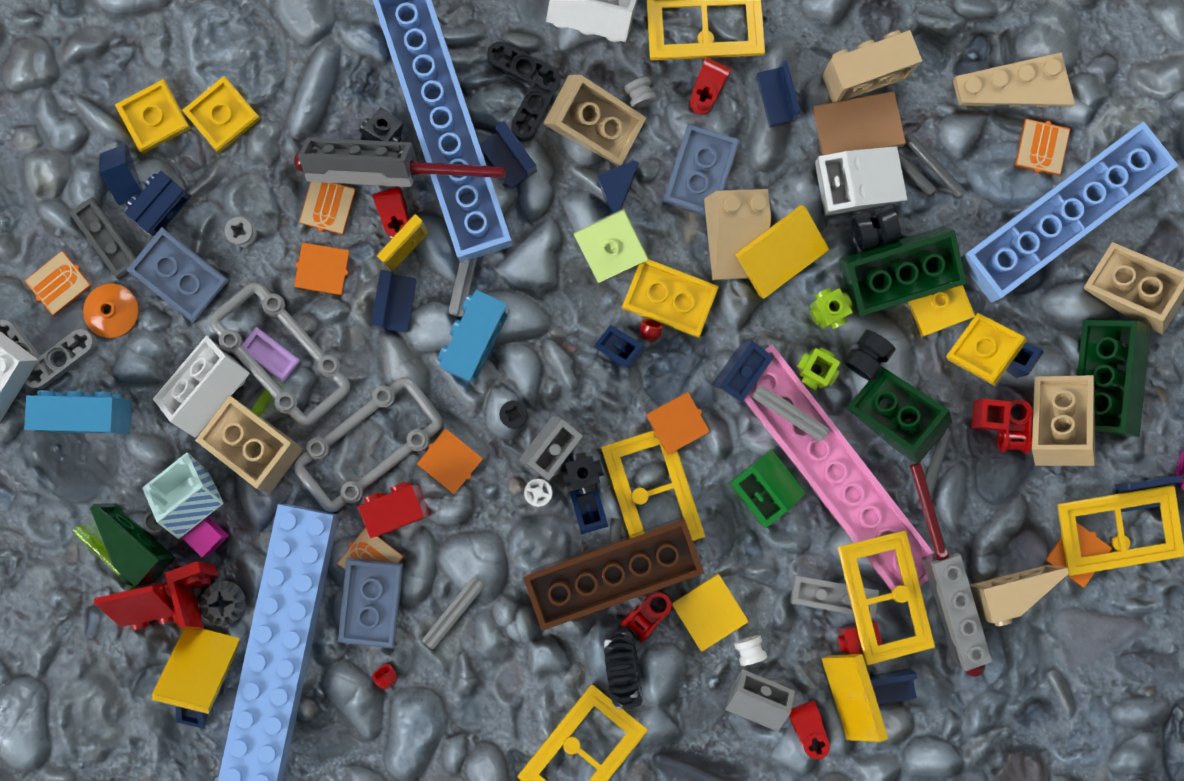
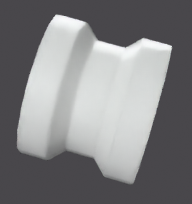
(538, 489)
(750, 650)

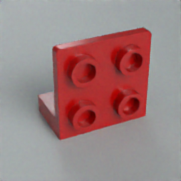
(180, 588)

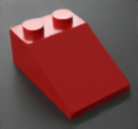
(138, 606)

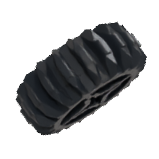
(623, 670)

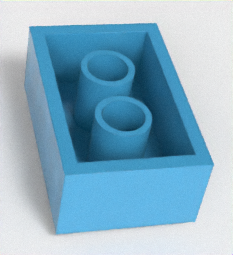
(473, 336)
(78, 412)

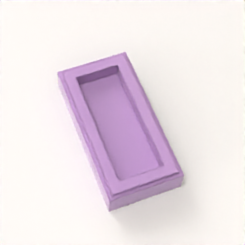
(271, 355)

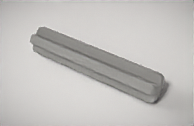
(462, 287)
(790, 413)
(453, 612)

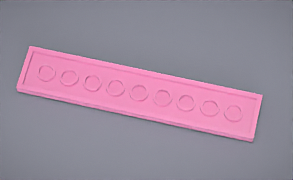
(836, 473)

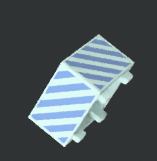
(182, 495)

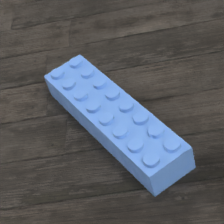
(1068, 212)

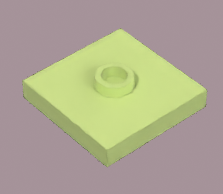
(611, 245)

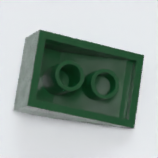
(901, 415)
(130, 548)

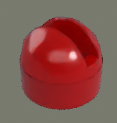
(650, 330)
(385, 676)

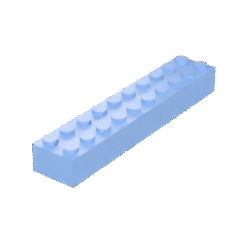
(443, 125)
(279, 645)

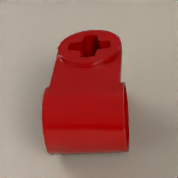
(709, 83)
(391, 209)
(1018, 429)
(646, 615)
(809, 725)

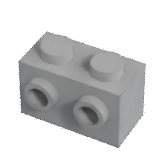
(551, 448)
(760, 700)

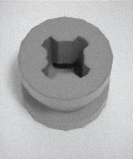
(640, 93)
(246, 235)

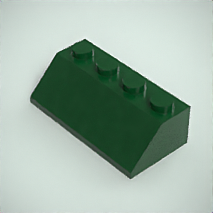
(903, 270)
(1118, 360)

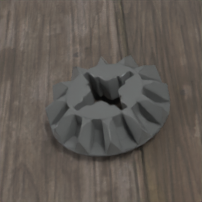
(230, 592)

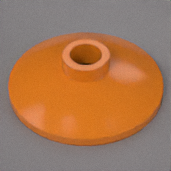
(123, 310)

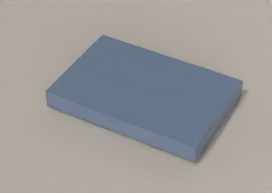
(700, 168)
(177, 275)
(370, 602)

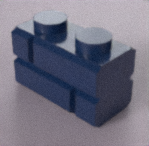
(157, 203)

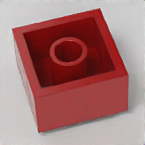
(393, 511)

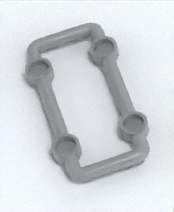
(275, 306)
(319, 448)

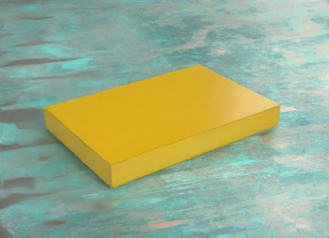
(782, 251)
(670, 297)
(196, 669)
(854, 698)

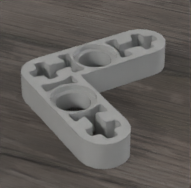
(45, 361)

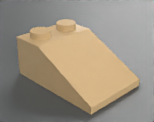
(594, 119)
(732, 223)
(1138, 287)
(1064, 421)
(249, 445)
(1013, 594)

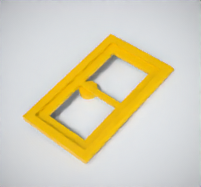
(705, 45)
(640, 496)
(1123, 556)
(909, 592)
(561, 736)

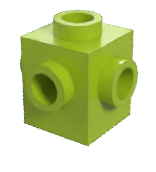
(823, 315)
(827, 364)

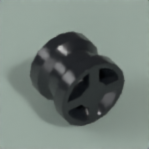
(517, 416)

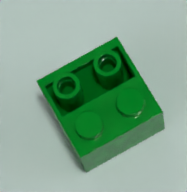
(767, 489)

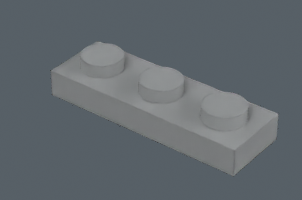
(826, 595)

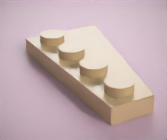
(1028, 82)

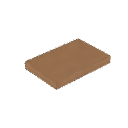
(859, 124)

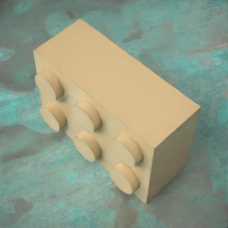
(871, 66)

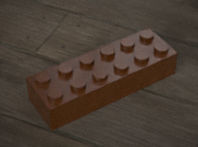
(612, 573)

